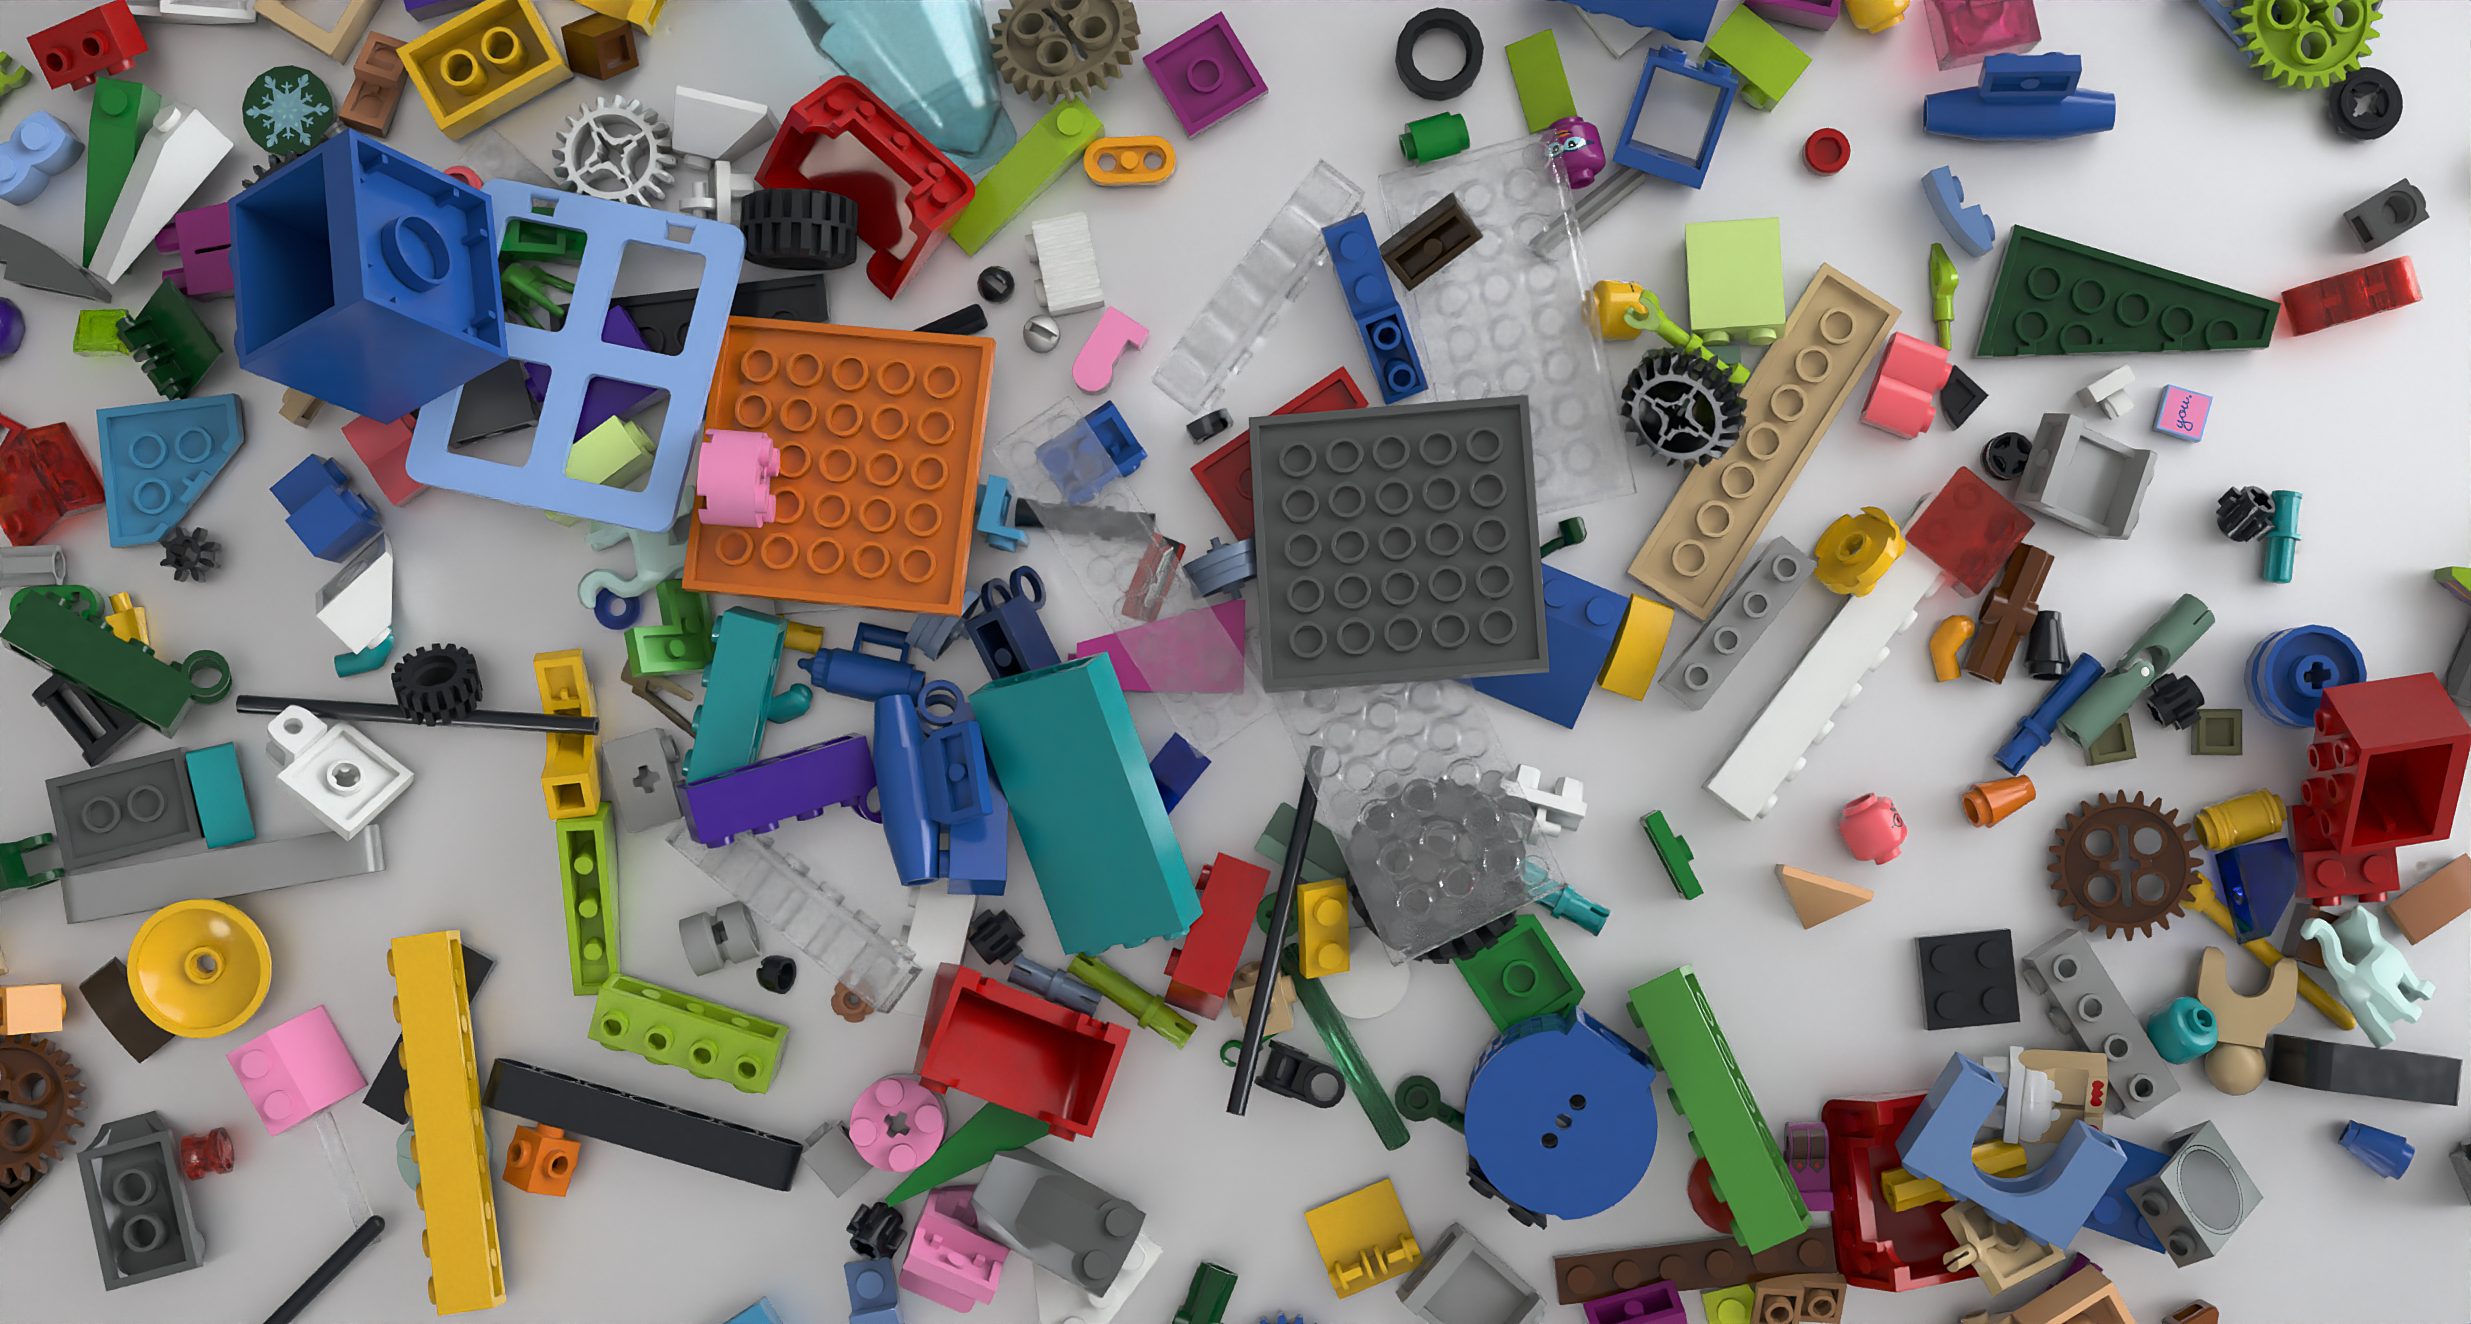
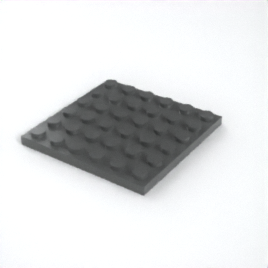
(1397, 544)

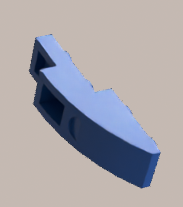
(1374, 308)

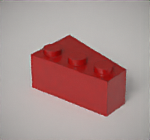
(1215, 939)

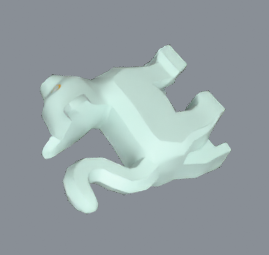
(656, 556)
(2377, 980)

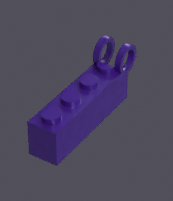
(780, 788)

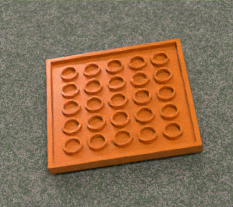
(873, 468)

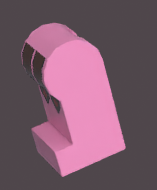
(1104, 349)

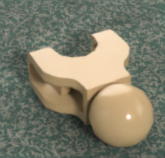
(2242, 1021)

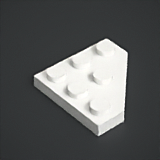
(1068, 1304)

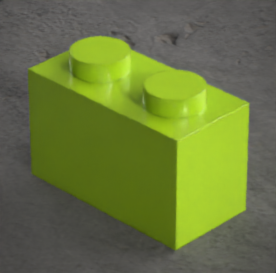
(1758, 56)

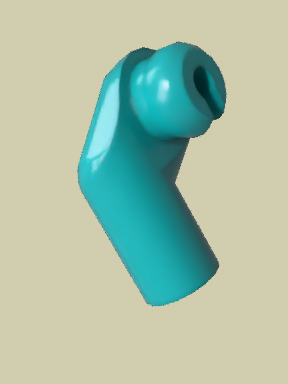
(366, 660)
(790, 704)

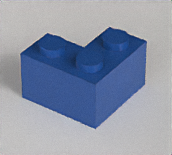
(325, 510)

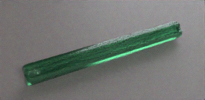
(1346, 1052)

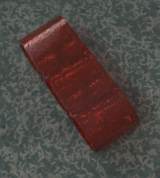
(2352, 295)

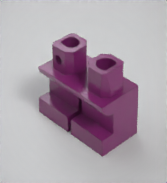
(204, 246)

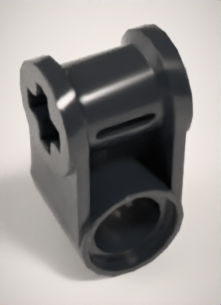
(1298, 1075)

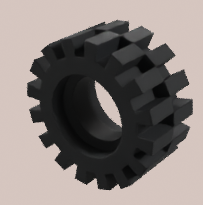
(418, 674)

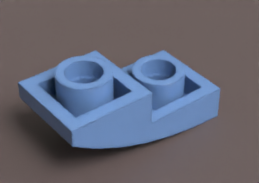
(1966, 226)

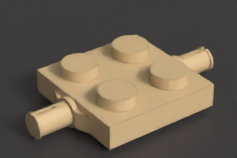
(1995, 1250)

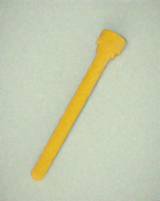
(2265, 952)

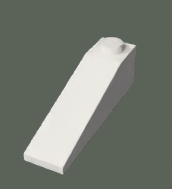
(165, 173)

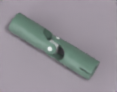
(2117, 690)

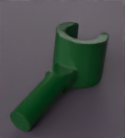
(1572, 533)

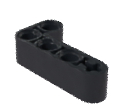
(2365, 1070)

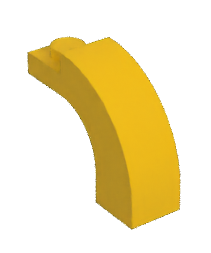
(573, 761)

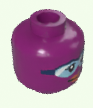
(1580, 150)

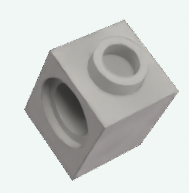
(835, 1157)

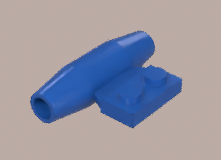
(2022, 101)
(925, 784)

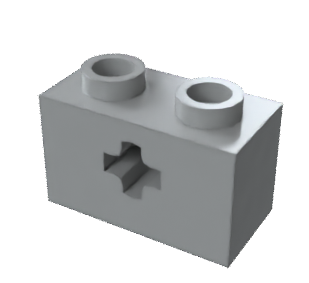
(627, 765)

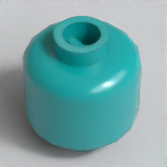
(2182, 1030)

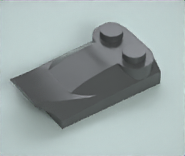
(139, 1203)
(1056, 1218)

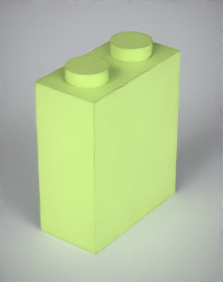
(1735, 281)
(610, 457)

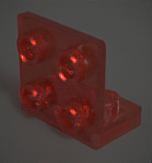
(44, 483)
(1969, 531)

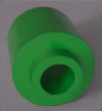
(1434, 138)

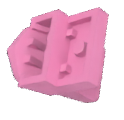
(948, 1254)

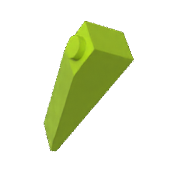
(1027, 172)
(590, 897)

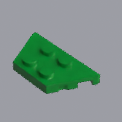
(1521, 975)

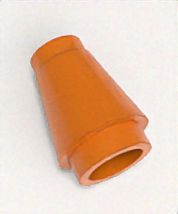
(1997, 799)

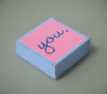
(2182, 413)

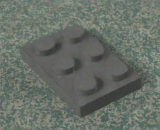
(124, 809)

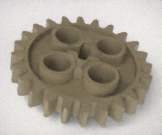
(1043, 60)

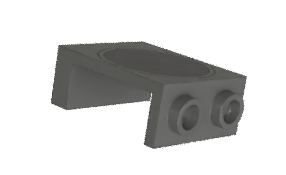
(2196, 1195)

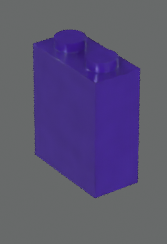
(604, 395)

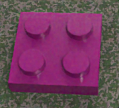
(1205, 75)

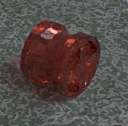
(207, 1153)

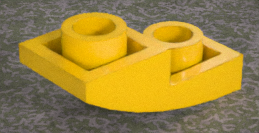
(1637, 647)

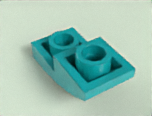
(220, 795)

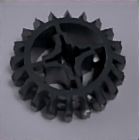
(1656, 396)

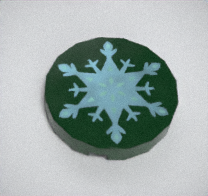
(288, 110)

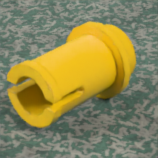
(803, 637)

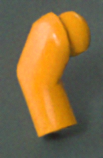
(1946, 643)

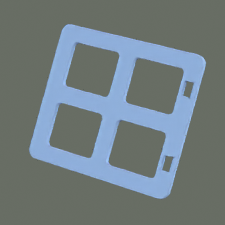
(579, 355)

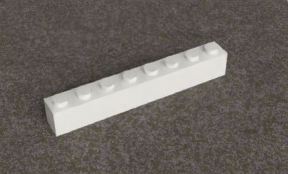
(1822, 682)

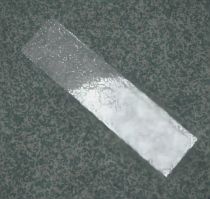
(1133, 577)

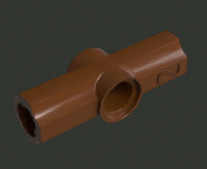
(2008, 613)

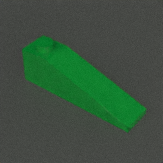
(117, 127)
(971, 1147)

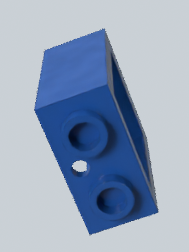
(1660, 161)

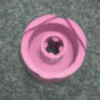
(736, 478)
(872, 1128)

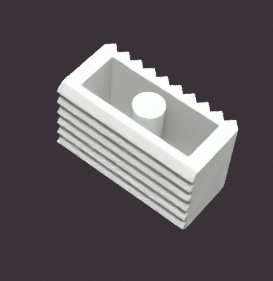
(1067, 264)

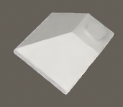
(718, 127)
(359, 598)

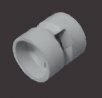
(704, 942)

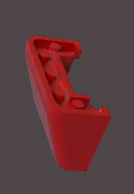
(862, 149)
(1017, 1051)
(1870, 1241)

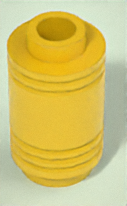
(2240, 820)

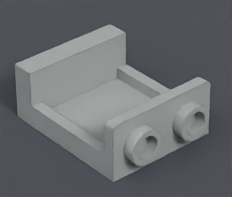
(2085, 477)
(1469, 1286)

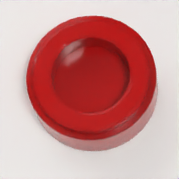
(1826, 152)

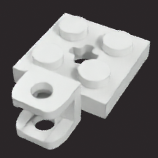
(313, 758)

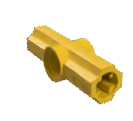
(1992, 1156)

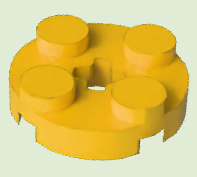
(1878, 547)

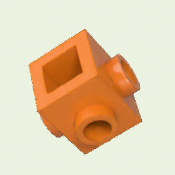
(541, 1160)

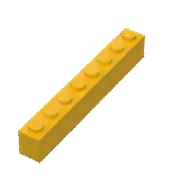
(447, 1122)

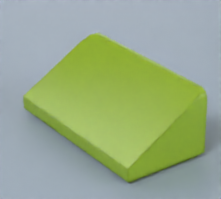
(1540, 80)

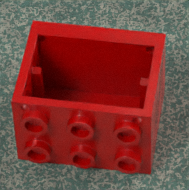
(2386, 763)

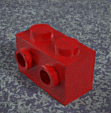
(87, 44)

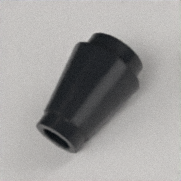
(2047, 648)

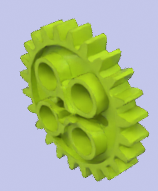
(2280, 44)

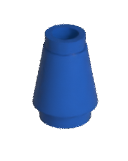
(2378, 1149)

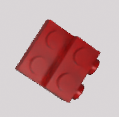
(2326, 874)

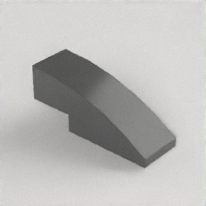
(45, 269)

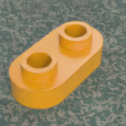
(1129, 158)

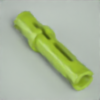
(1133, 999)

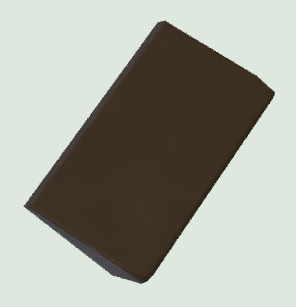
(1430, 242)

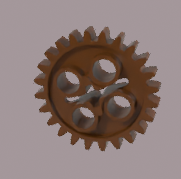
(2169, 863)
(22, 1066)

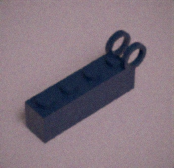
(1011, 633)

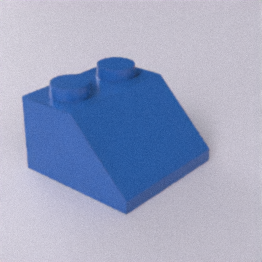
(2116, 1211)

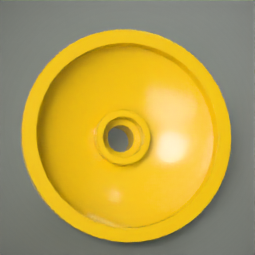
(174, 985)

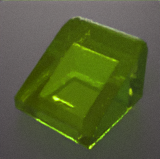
(97, 333)

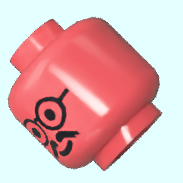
(1872, 828)

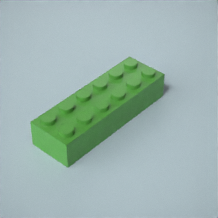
(1719, 1109)

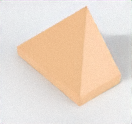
(1818, 897)

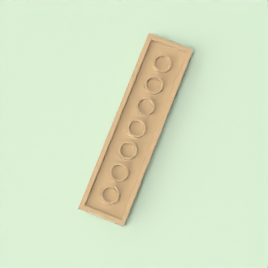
(1788, 411)

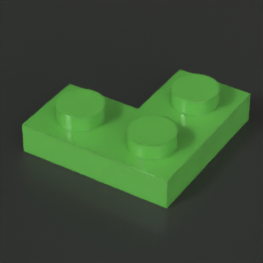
(681, 643)

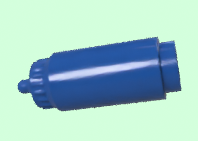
(866, 675)

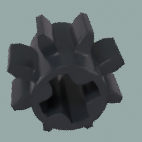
(2246, 513)
(176, 554)
(2174, 701)
(996, 937)
(876, 1231)

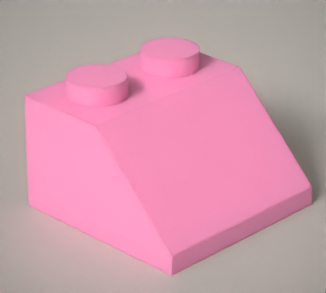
(297, 1070)

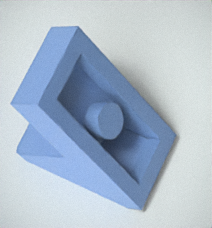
(873, 1292)

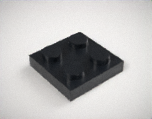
(1967, 979)

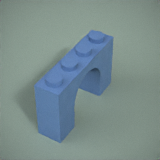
(2045, 1203)

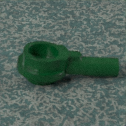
(1420, 1099)

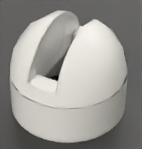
(1037, 342)

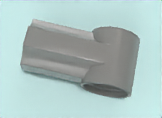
(31, 566)

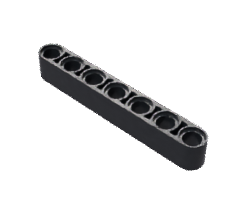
(642, 1124)

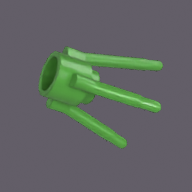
(525, 289)

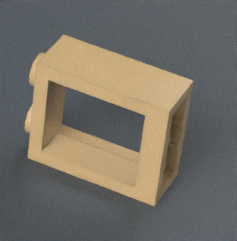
(335, 45)

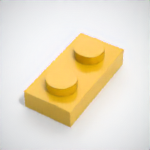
(1323, 928)

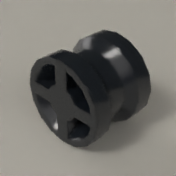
(2014, 456)

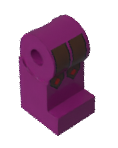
(1808, 1162)

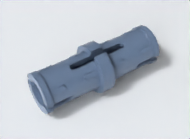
(1054, 986)

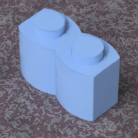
(36, 151)

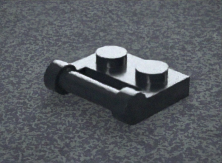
(115, 723)

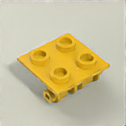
(1364, 1238)

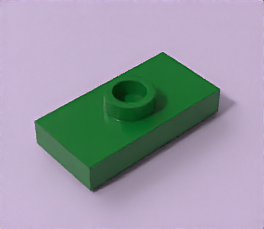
(1673, 854)

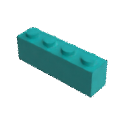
(737, 692)

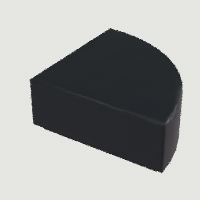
(1960, 398)
(1209, 426)

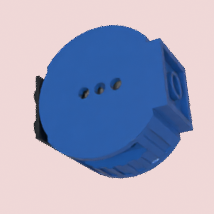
(1559, 1118)

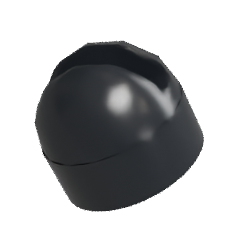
(989, 292)
(777, 974)

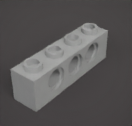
(1737, 623)

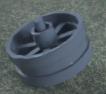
(1224, 568)
(936, 633)

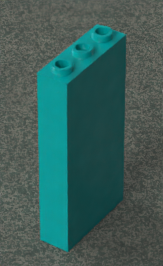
(1086, 805)

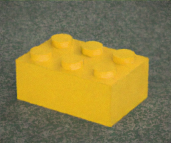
(484, 64)

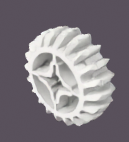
(632, 147)

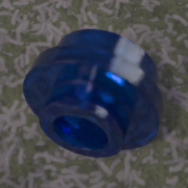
(608, 619)

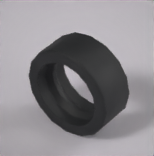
(1445, 19)

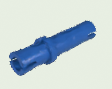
(2040, 724)

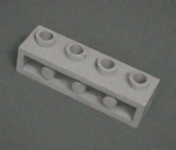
(2099, 1022)

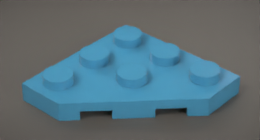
(162, 461)

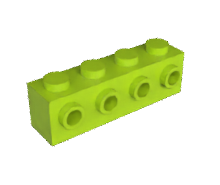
(688, 1033)

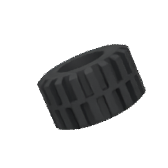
(799, 229)

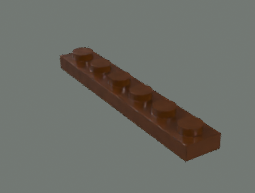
(1690, 1265)

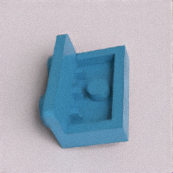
(993, 508)

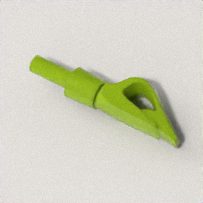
(1943, 284)

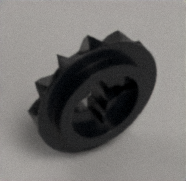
(2386, 104)

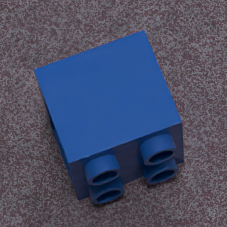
(366, 279)

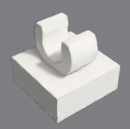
(2110, 392)

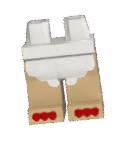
(2047, 1093)

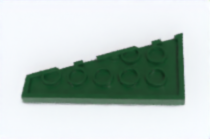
(2089, 301)

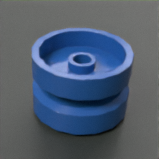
(2277, 670)

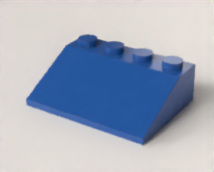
(1579, 634)

